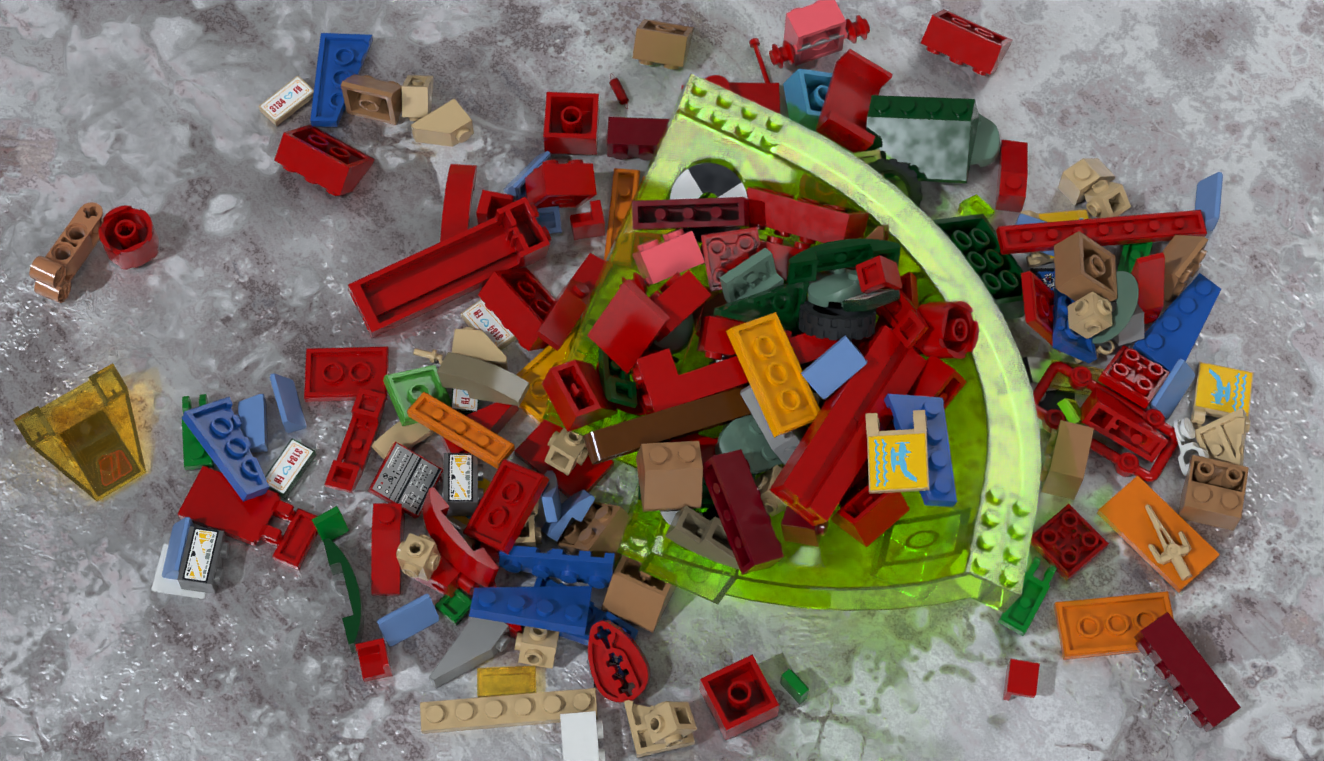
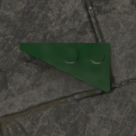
(783, 300)

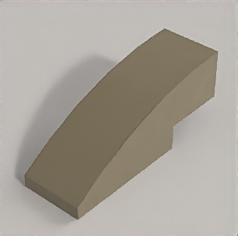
(482, 380)
(701, 536)

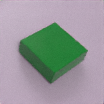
(330, 524)
(455, 607)
(794, 686)

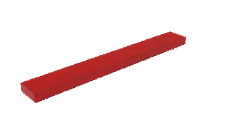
(1103, 231)

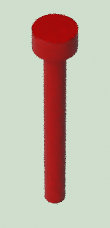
(754, 43)

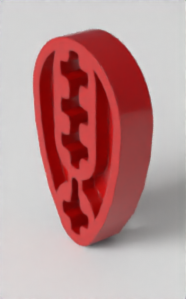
(633, 660)

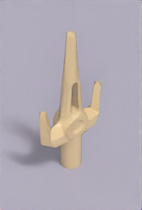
(1172, 551)

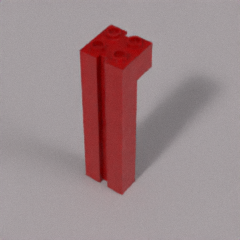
(450, 268)
(666, 389)
(837, 438)

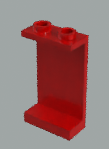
(848, 101)

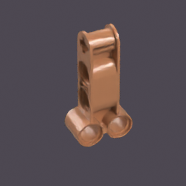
(73, 245)

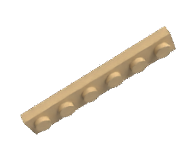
(504, 710)

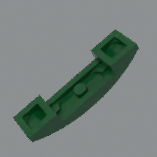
(838, 255)
(616, 382)
(355, 623)

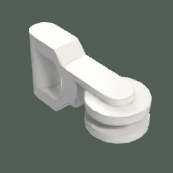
(1184, 430)

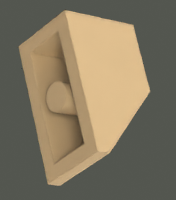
(417, 96)
(444, 126)
(1081, 177)
(479, 346)

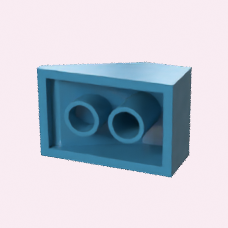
(805, 96)

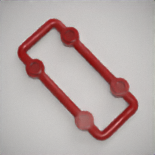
(1125, 463)

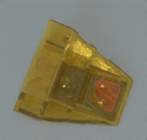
(89, 434)

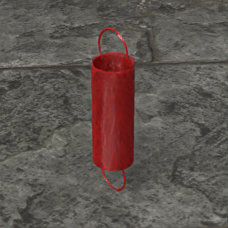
(619, 91)

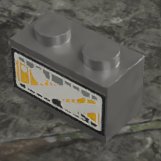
(461, 483)
(203, 560)

